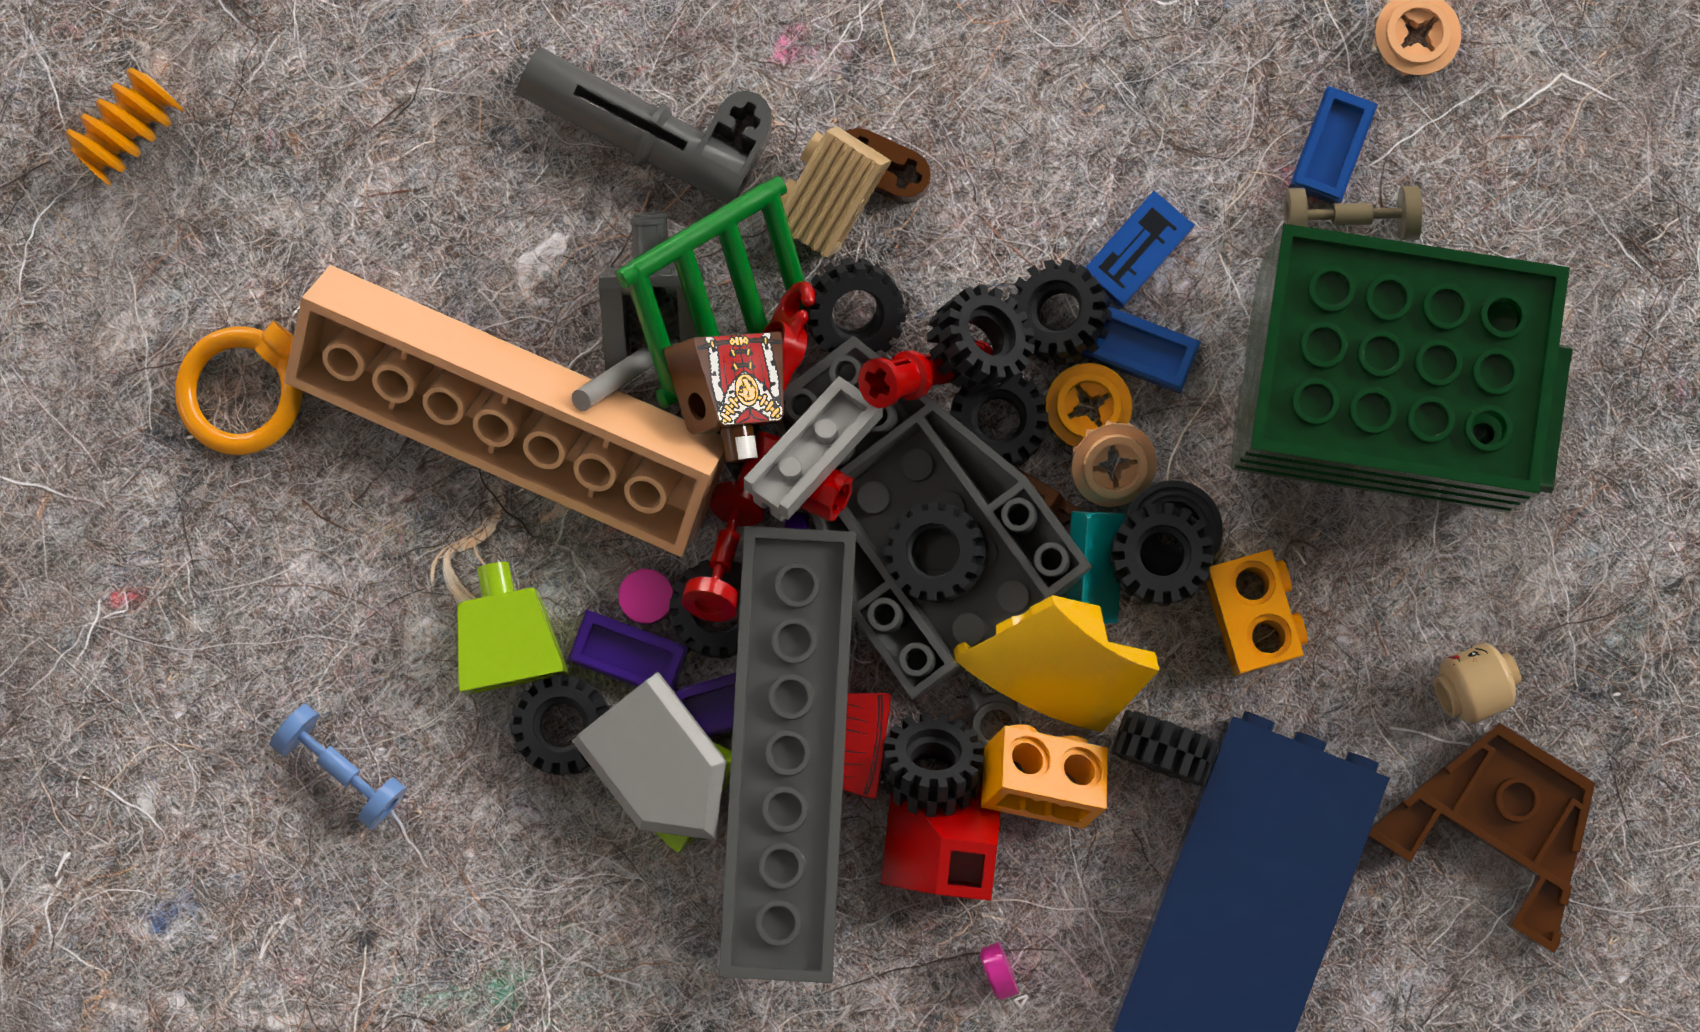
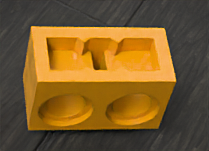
(1239, 615)
(1044, 788)

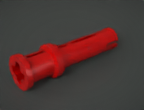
(905, 376)

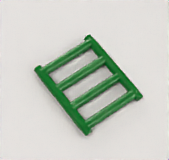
(681, 251)

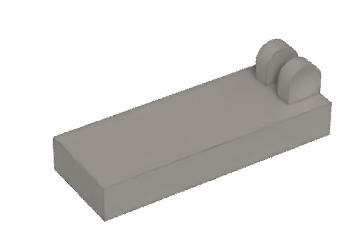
(811, 449)

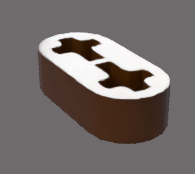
(900, 158)

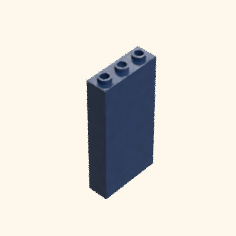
(1253, 886)

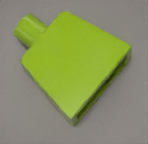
(505, 635)

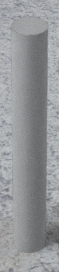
(615, 377)

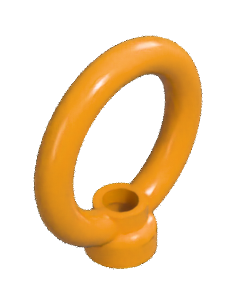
(274, 347)

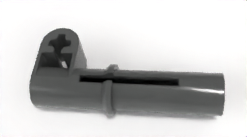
(703, 159)

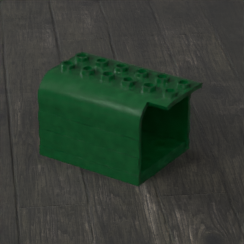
(1386, 358)

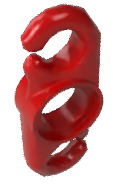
(790, 324)

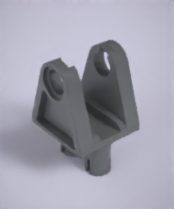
(647, 232)

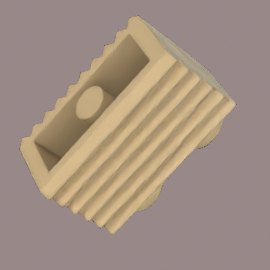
(831, 189)

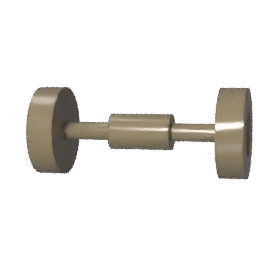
(1408, 212)

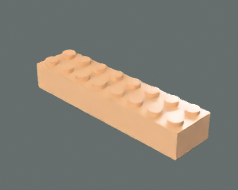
(502, 410)

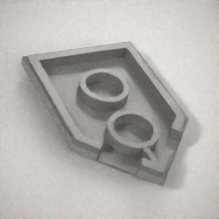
(657, 762)

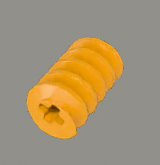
(121, 124)

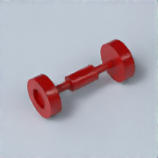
(710, 596)

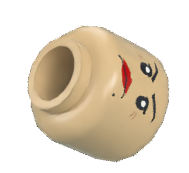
(1477, 683)

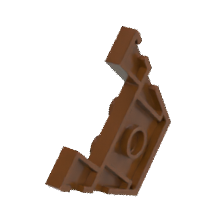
(1514, 803)

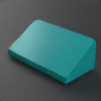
(1094, 535)

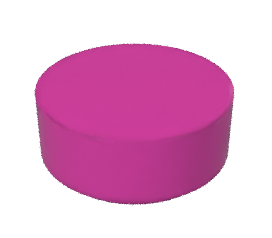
(645, 596)
(998, 971)

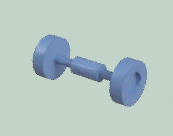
(296, 730)

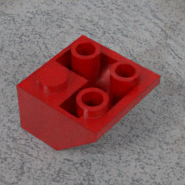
(942, 852)

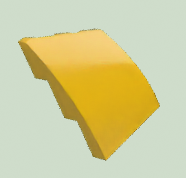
(1061, 663)

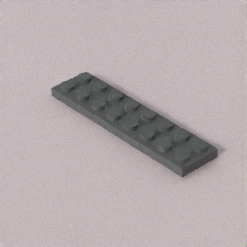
(788, 755)

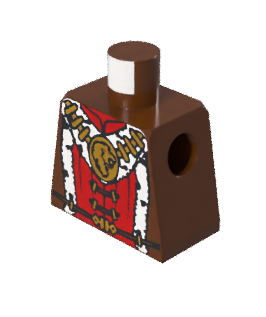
(729, 387)

